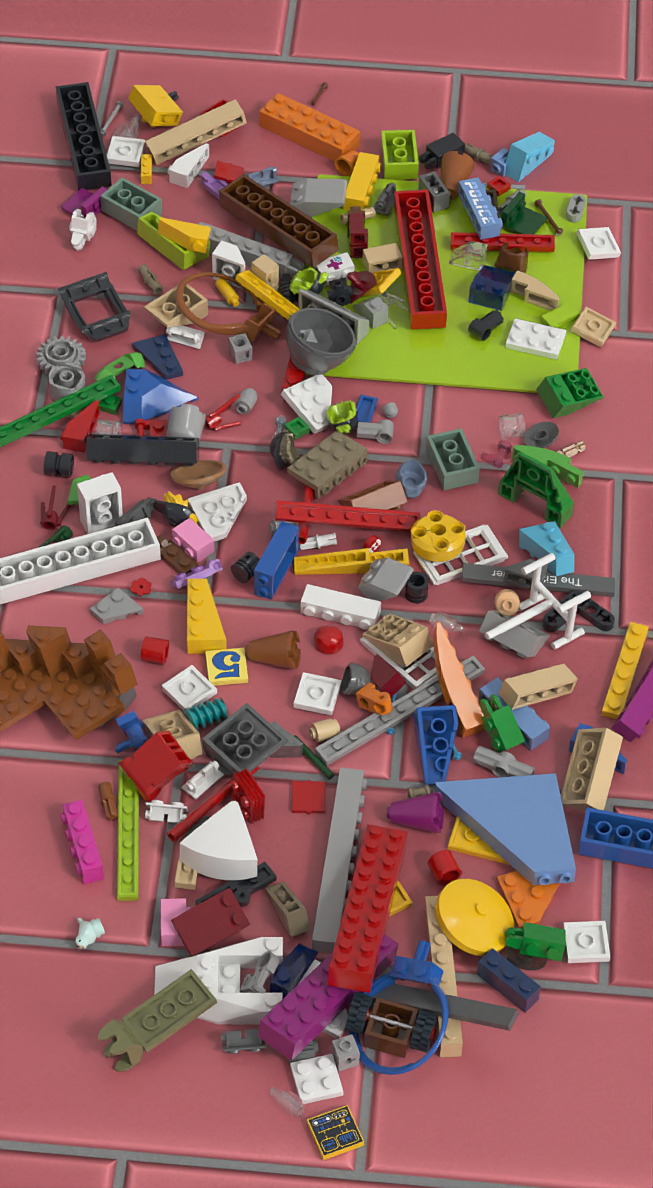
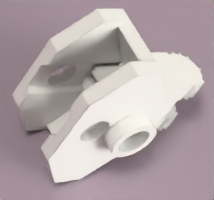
(82, 228)

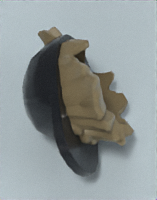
(283, 449)

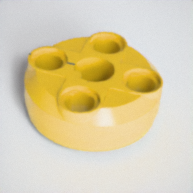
(438, 537)

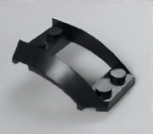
(91, 287)

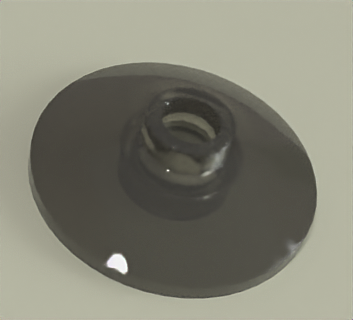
(524, 961)

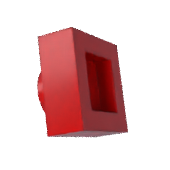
(499, 184)

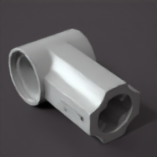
(381, 431)

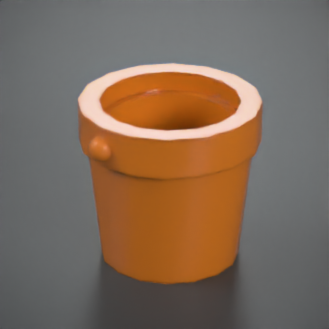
(345, 163)

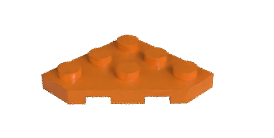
(524, 899)

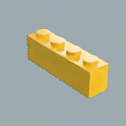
(362, 181)

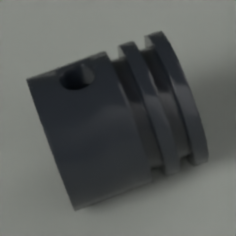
(244, 567)
(417, 588)

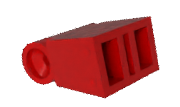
(155, 764)

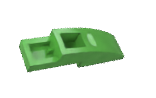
(558, 462)

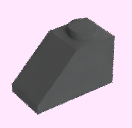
(515, 576)

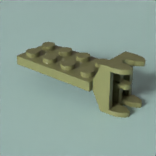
(156, 1020)

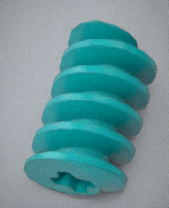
(206, 713)

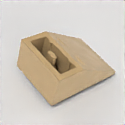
(399, 639)

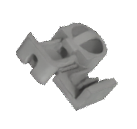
(265, 966)

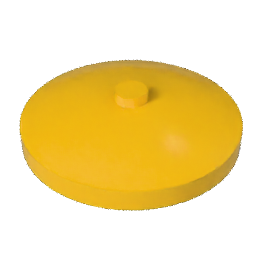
(473, 916)

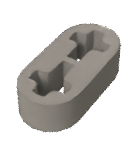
(579, 209)

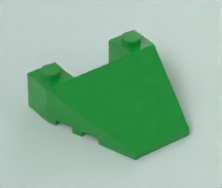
(541, 481)

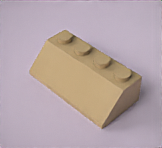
(591, 769)

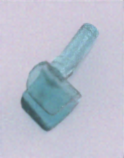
(280, 421)

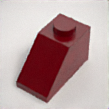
(386, 677)

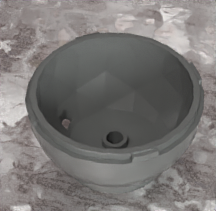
(324, 343)

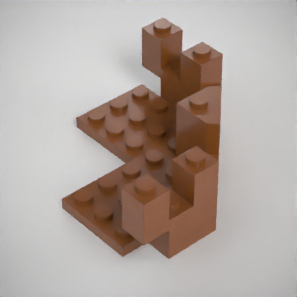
(70, 678)

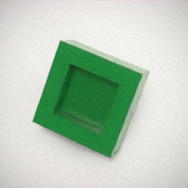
(110, 404)
(297, 427)

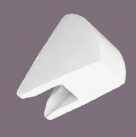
(221, 847)

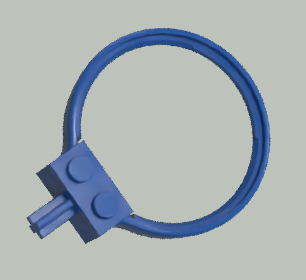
(414, 970)

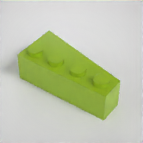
(179, 255)

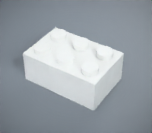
(99, 503)

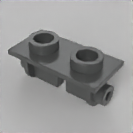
(385, 200)
(235, 1043)

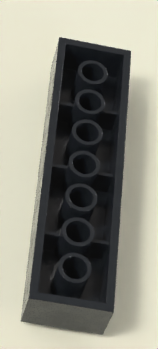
(83, 136)

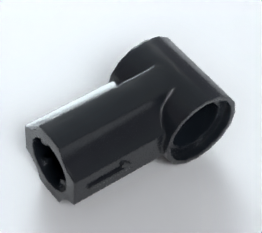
(483, 327)

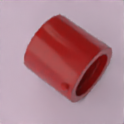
(155, 650)
(444, 867)

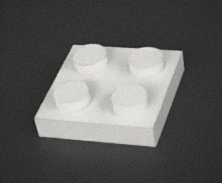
(125, 151)
(598, 243)
(189, 688)
(317, 694)
(586, 942)
(316, 1079)

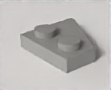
(115, 607)

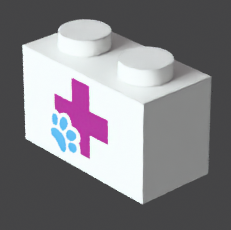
(336, 267)

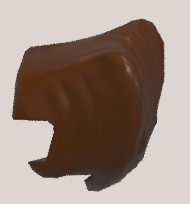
(512, 259)

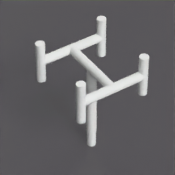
(550, 601)

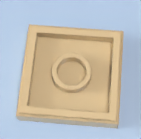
(593, 327)

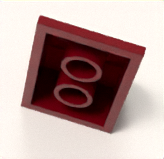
(210, 922)

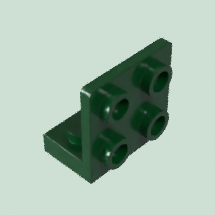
(521, 219)

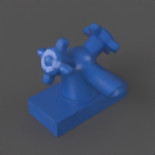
(132, 727)

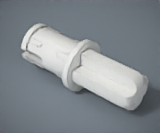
(319, 541)

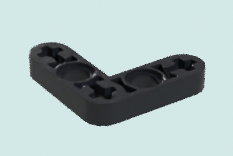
(594, 618)

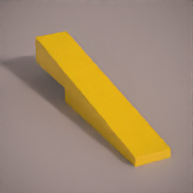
(345, 561)

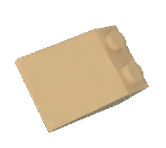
(167, 311)
(179, 727)

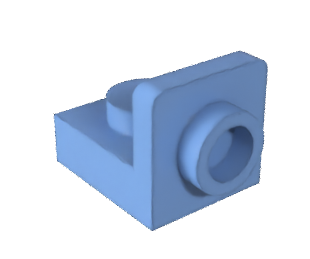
(498, 162)

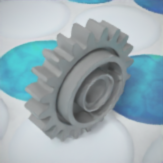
(60, 352)

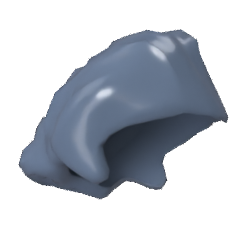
(412, 478)

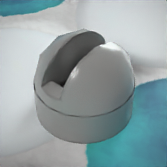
(390, 410)

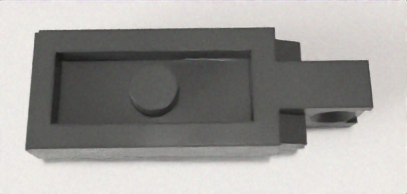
(139, 511)

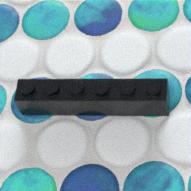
(143, 449)

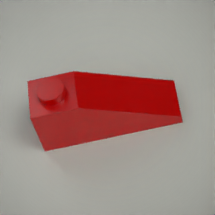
(80, 428)

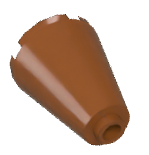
(455, 169)
(276, 650)

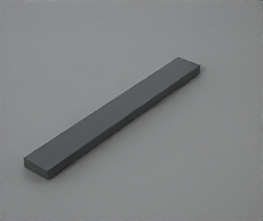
(459, 1008)

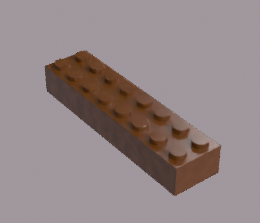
(278, 220)

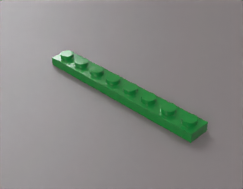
(58, 410)

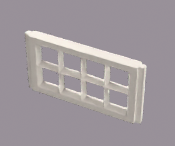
(492, 542)
(410, 681)

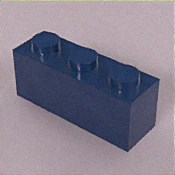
(508, 980)

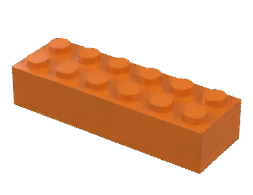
(308, 127)

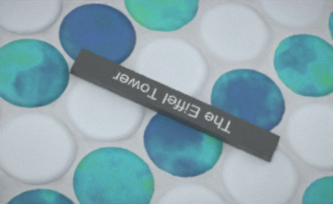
(563, 583)

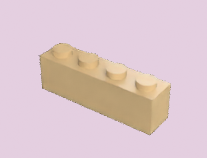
(538, 686)

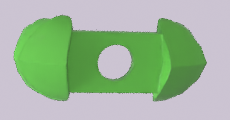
(126, 360)

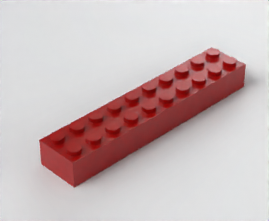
(420, 259)
(367, 909)

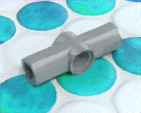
(501, 764)

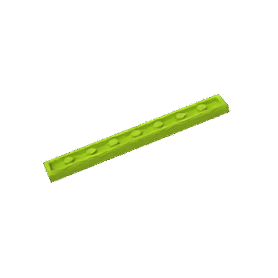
(127, 839)

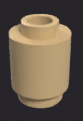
(324, 729)

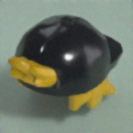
(174, 509)

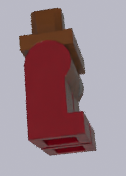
(356, 232)

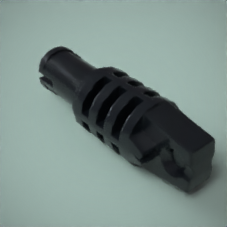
(284, 288)

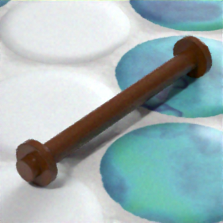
(538, 203)

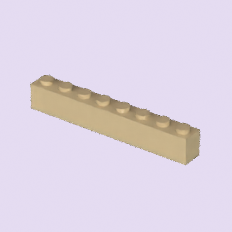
(442, 955)

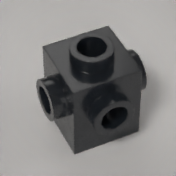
(340, 292)

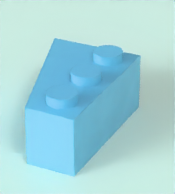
(527, 155)
(548, 539)

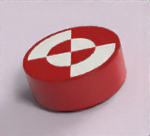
(372, 543)

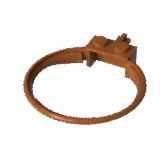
(253, 328)

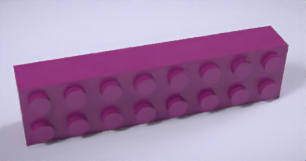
(313, 1006)

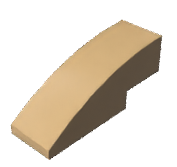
(534, 291)

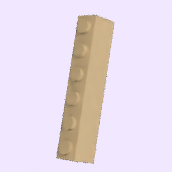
(196, 132)

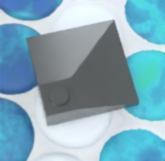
(243, 740)

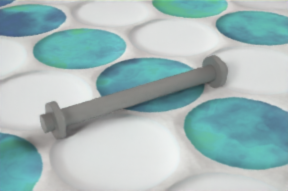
(119, 105)

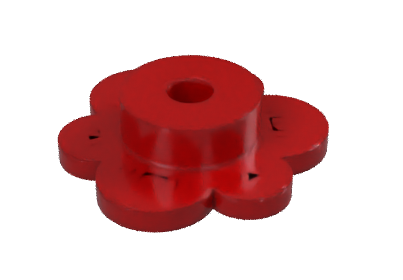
(141, 587)

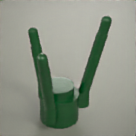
(62, 534)

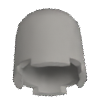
(185, 421)

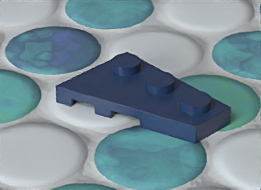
(160, 355)

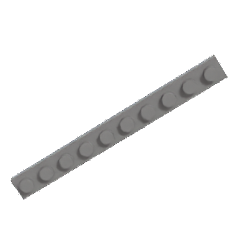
(378, 724)

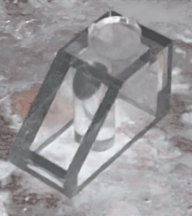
(470, 255)

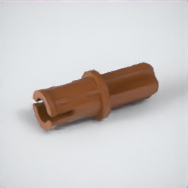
(108, 800)

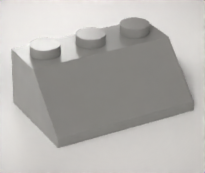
(522, 638)

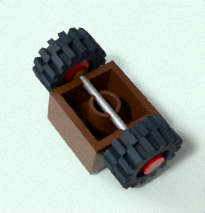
(390, 1025)

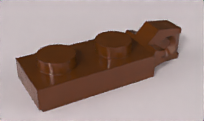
(175, 556)

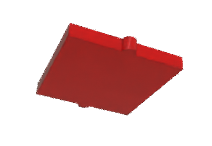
(227, 171)
(308, 797)

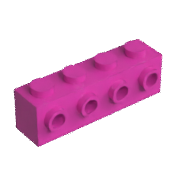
(83, 842)

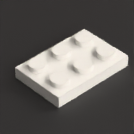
(535, 339)

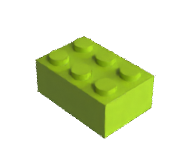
(399, 154)

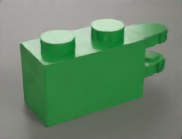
(500, 724)
(537, 940)

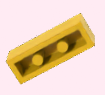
(146, 168)

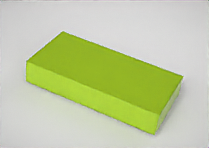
(560, 315)

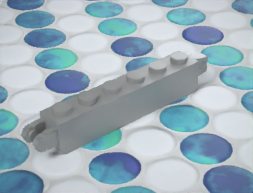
(253, 250)

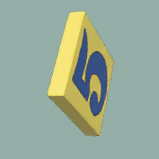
(227, 666)

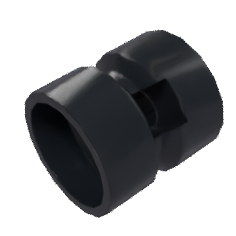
(60, 464)

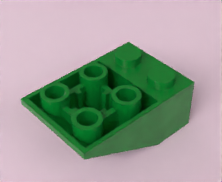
(568, 392)

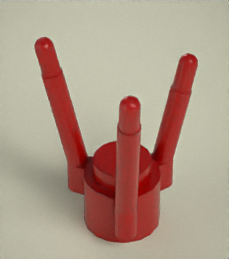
(213, 419)

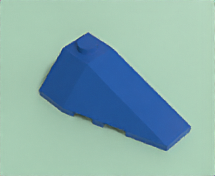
(435, 737)

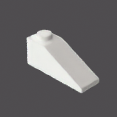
(188, 166)

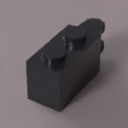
(436, 150)

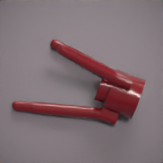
(50, 519)

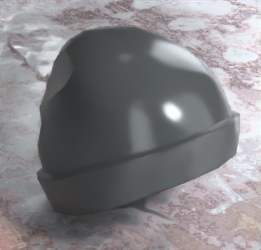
(354, 678)

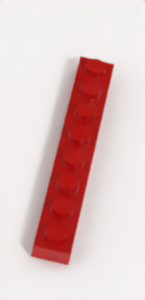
(345, 516)

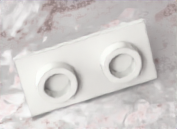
(185, 336)
(203, 780)
(158, 809)

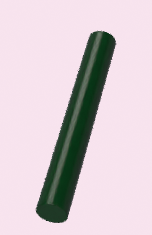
(316, 761)

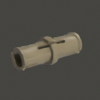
(478, 154)
(150, 279)

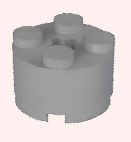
(65, 380)

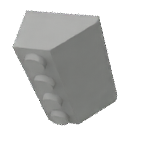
(358, 323)

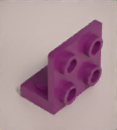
(84, 201)

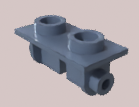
(267, 176)

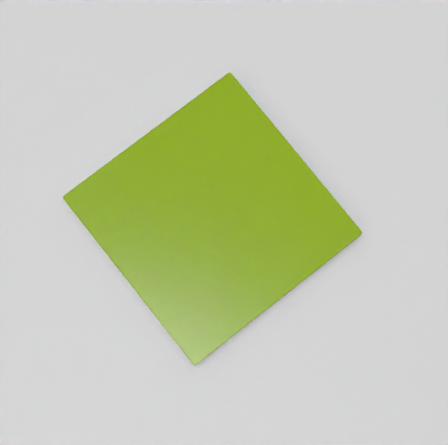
(452, 353)

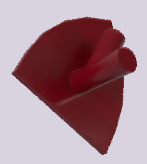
(361, 283)

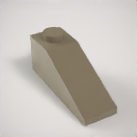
(288, 908)

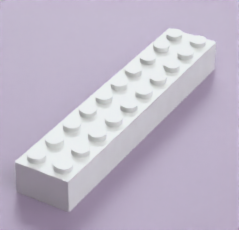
(77, 560)

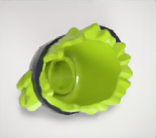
(308, 279)
(342, 417)

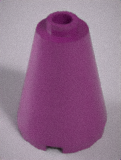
(418, 812)

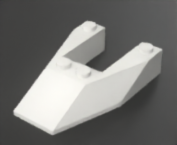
(221, 975)

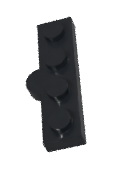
(244, 888)

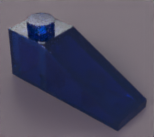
(292, 970)

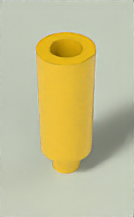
(227, 292)

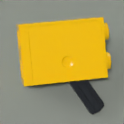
(156, 105)

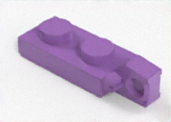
(212, 184)
(198, 572)

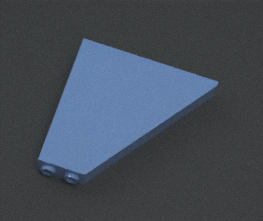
(518, 820)

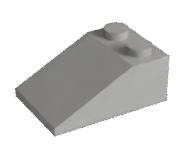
(318, 195)

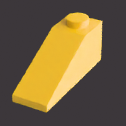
(188, 235)

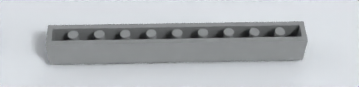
(338, 858)

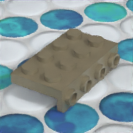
(329, 463)

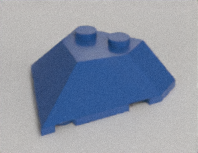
(150, 395)

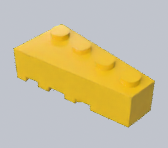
(203, 621)

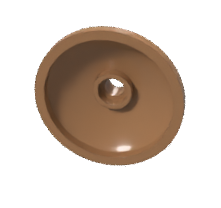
(198, 475)

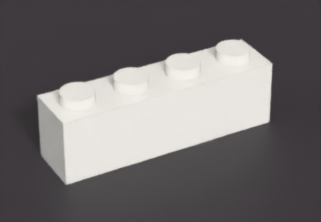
(340, 607)

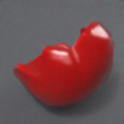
(328, 639)

